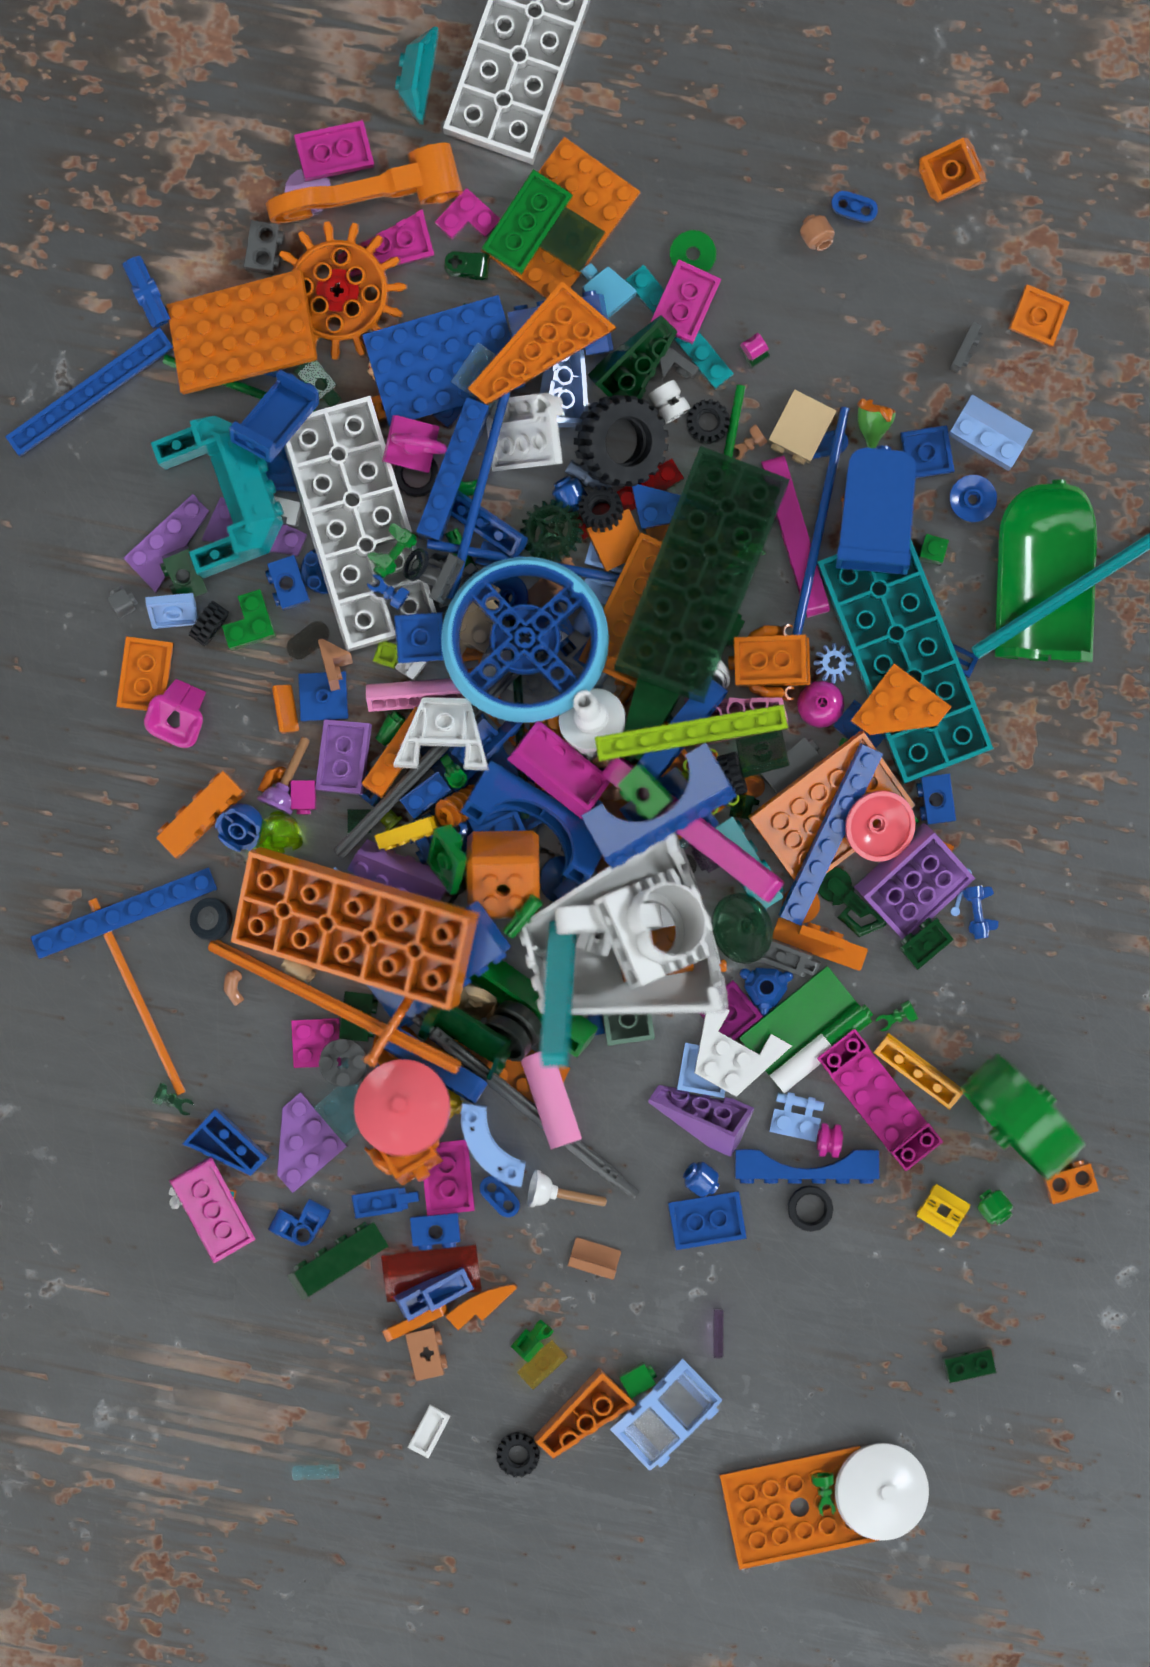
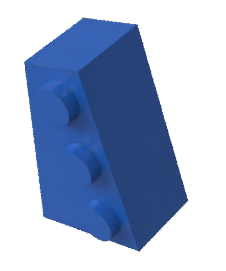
(226, 1143)

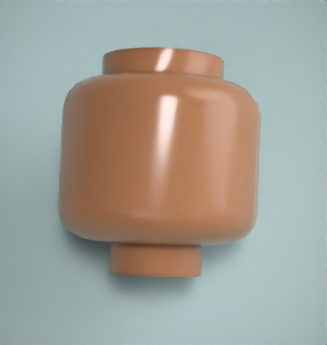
(817, 232)

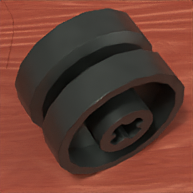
(517, 1025)

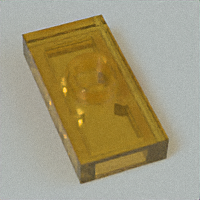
(542, 1364)

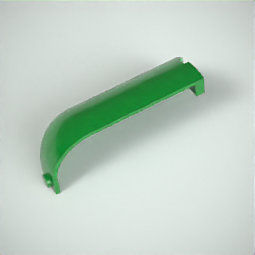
(1044, 547)

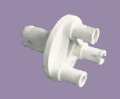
(592, 716)

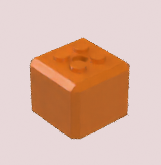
(498, 860)

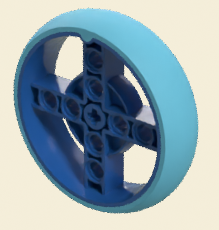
(547, 640)

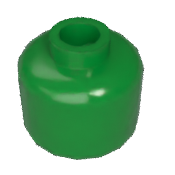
(995, 1207)

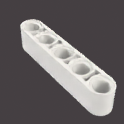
(587, 920)

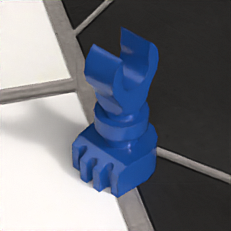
(397, 598)

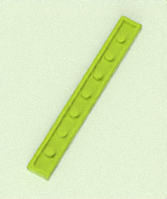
(691, 732)

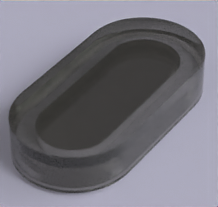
(306, 640)

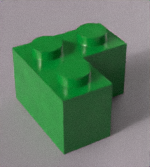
(255, 625)

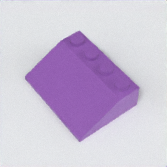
(915, 882)

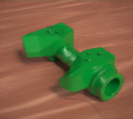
(385, 562)

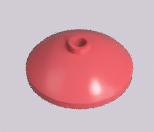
(891, 834)

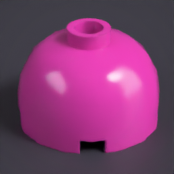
(810, 709)

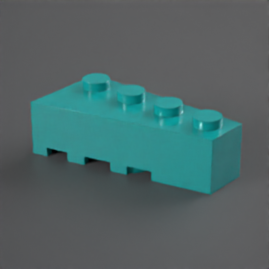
(735, 832)

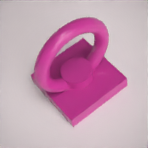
(412, 444)

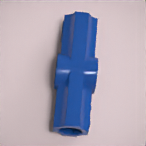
(146, 291)

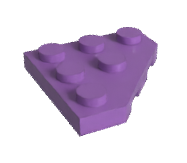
(305, 1143)

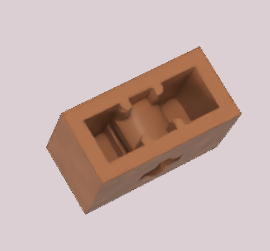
(424, 1367)

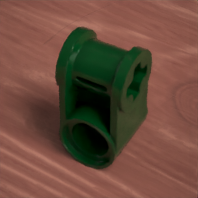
(471, 265)

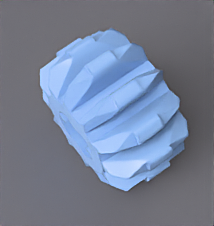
(826, 659)

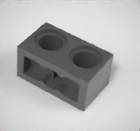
(257, 247)

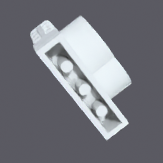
(631, 937)

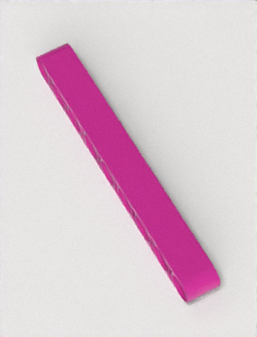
(711, 842)

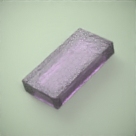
(718, 1326)

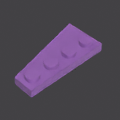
(167, 537)
(288, 541)

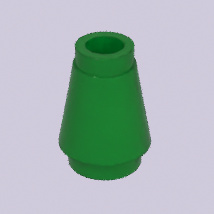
(390, 727)

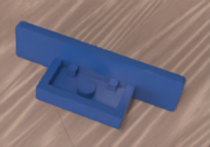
(491, 740)

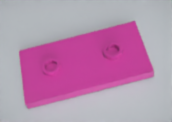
(212, 1210)

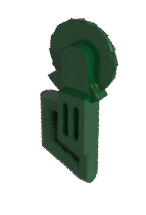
(838, 889)

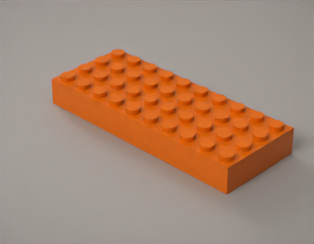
(354, 928)

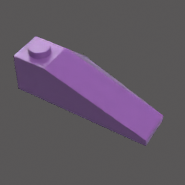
(710, 1120)

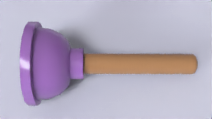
(278, 796)

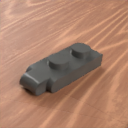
(791, 959)

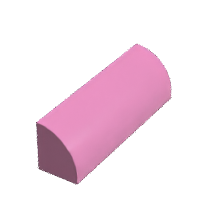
(408, 693)
(551, 1102)

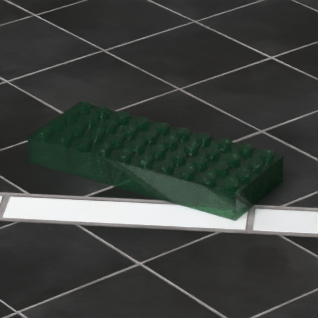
(701, 574)

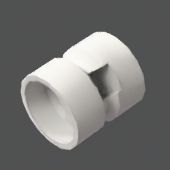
(663, 395)

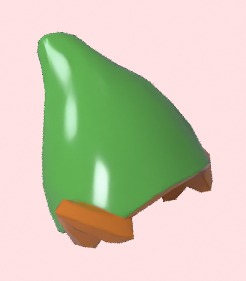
(874, 421)

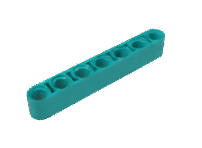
(558, 998)

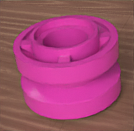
(829, 1140)

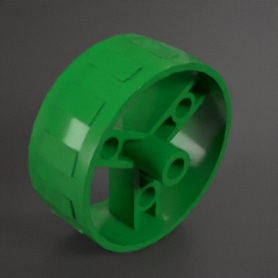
(1022, 1116)

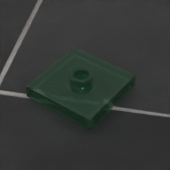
(572, 239)
(762, 753)

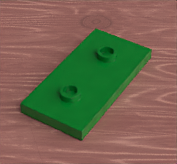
(527, 222)

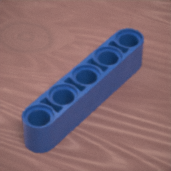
(660, 761)
(463, 1083)

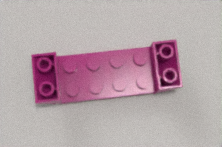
(879, 1100)

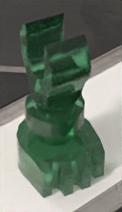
(170, 1100)

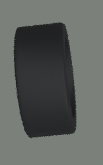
(420, 491)
(806, 1226)

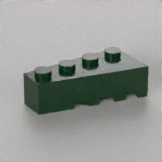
(338, 1260)

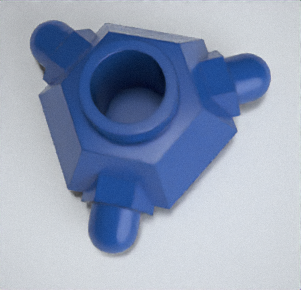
(765, 987)

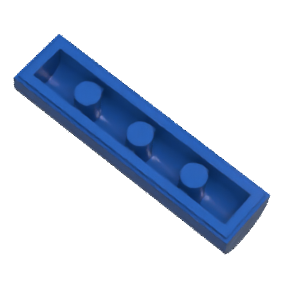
(490, 527)

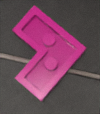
(465, 210)

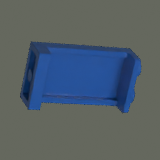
(276, 417)

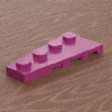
(405, 240)

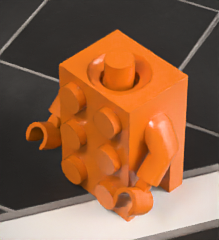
(770, 660)
(406, 1167)

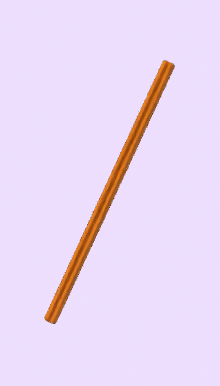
(333, 1005)

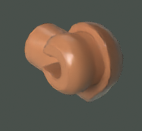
(230, 986)

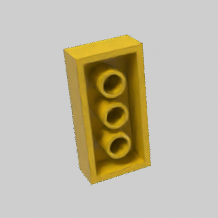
(404, 833)

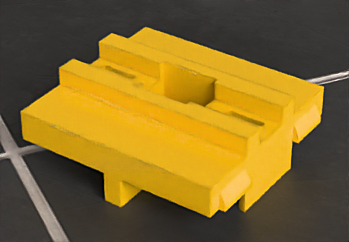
(942, 1196)

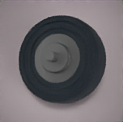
(210, 919)

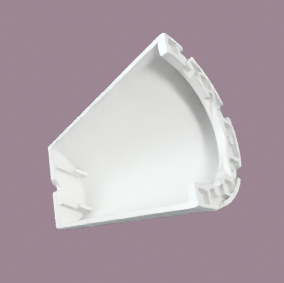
(598, 978)

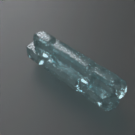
(315, 1472)

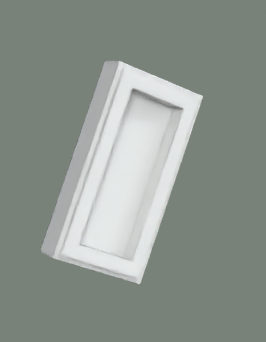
(429, 1431)

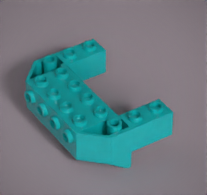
(244, 488)

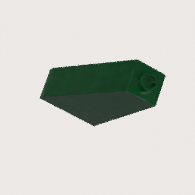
(648, 709)

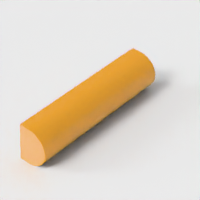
(918, 1071)

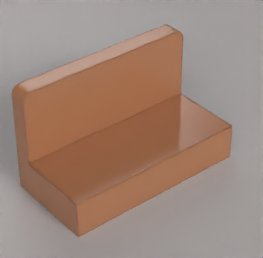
(594, 1258)

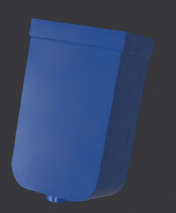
(877, 511)

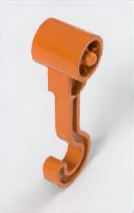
(429, 174)

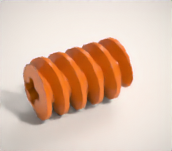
(449, 809)

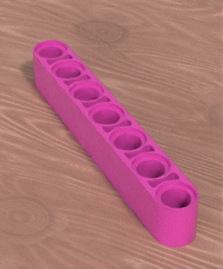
(797, 539)

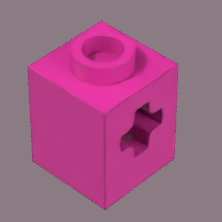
(303, 796)

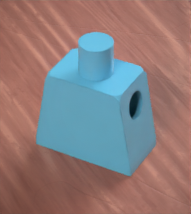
(611, 285)

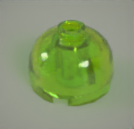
(280, 832)

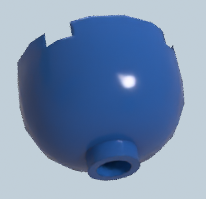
(239, 826)

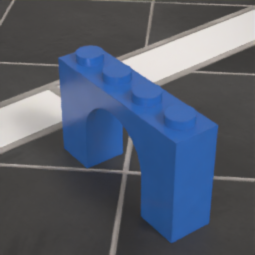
(522, 313)

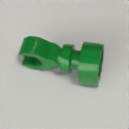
(454, 773)
(898, 1015)
(824, 1481)

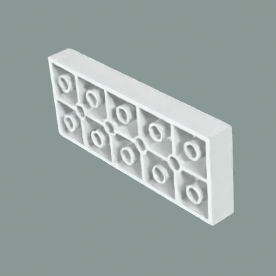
(515, 74)
(349, 510)

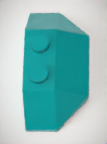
(417, 73)

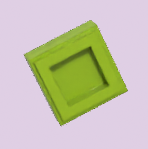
(386, 654)

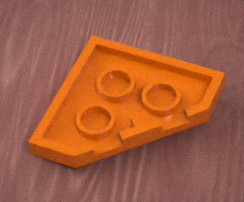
(899, 705)

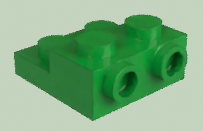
(446, 858)

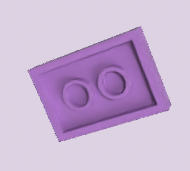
(343, 757)

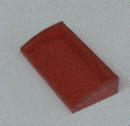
(411, 1268)

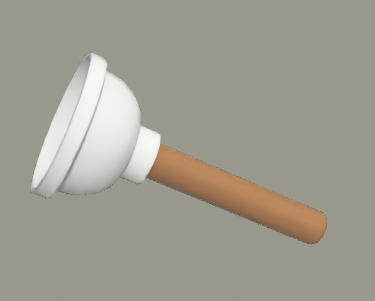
(542, 1190)

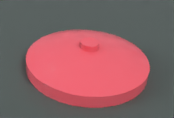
(402, 1107)

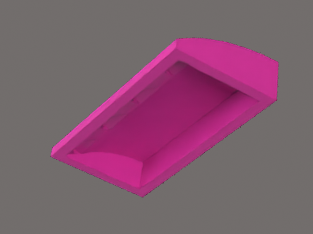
(559, 769)

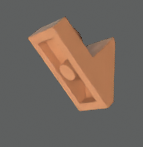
(333, 659)

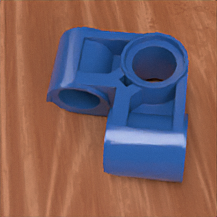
(311, 1218)

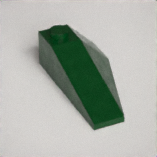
(635, 361)

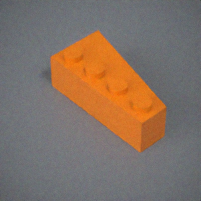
(200, 814)

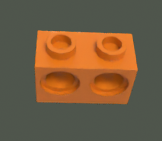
(1071, 1187)

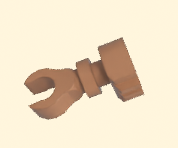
(756, 438)

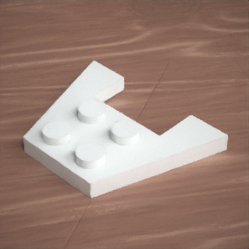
(443, 724)
(730, 1063)

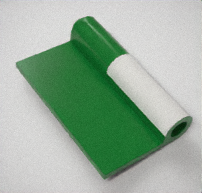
(810, 1022)

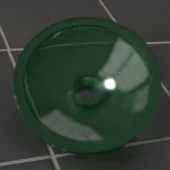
(733, 928)

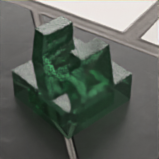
(743, 807)

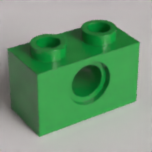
(658, 798)

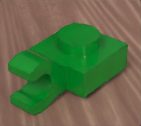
(530, 1343)

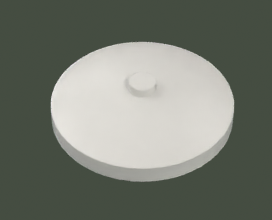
(881, 1491)

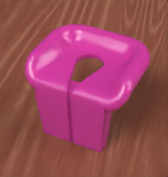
(179, 698)

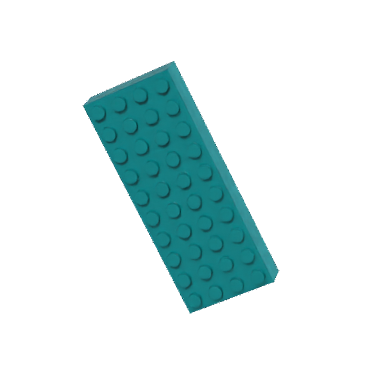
(899, 623)

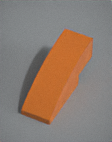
(480, 1304)

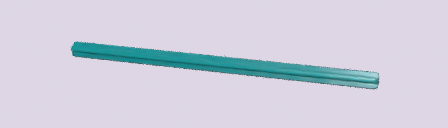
(1062, 597)

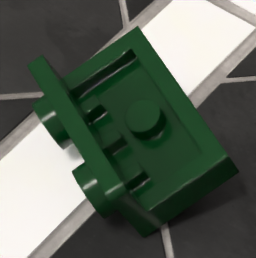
(925, 943)

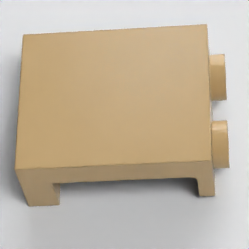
(801, 427)

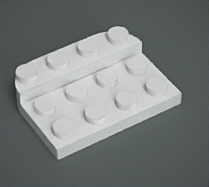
(528, 432)

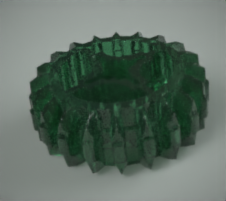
(556, 523)

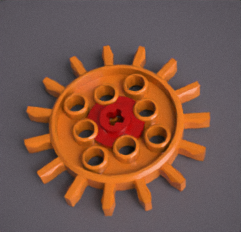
(372, 276)

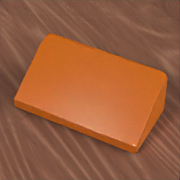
(285, 709)

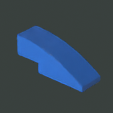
(433, 1293)

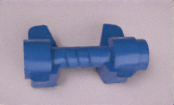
(979, 926)

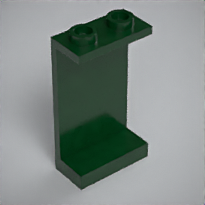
(469, 1033)

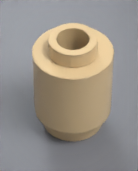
(299, 971)

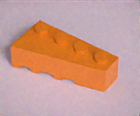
(586, 1411)

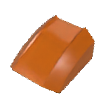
(951, 170)

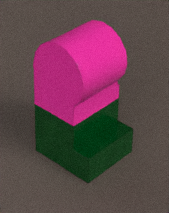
(754, 350)

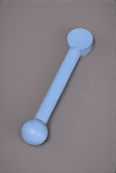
(955, 911)

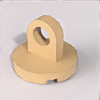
(477, 1002)

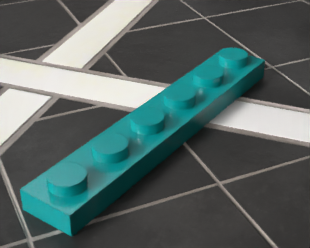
(699, 352)

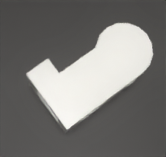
(292, 511)

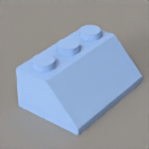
(990, 433)

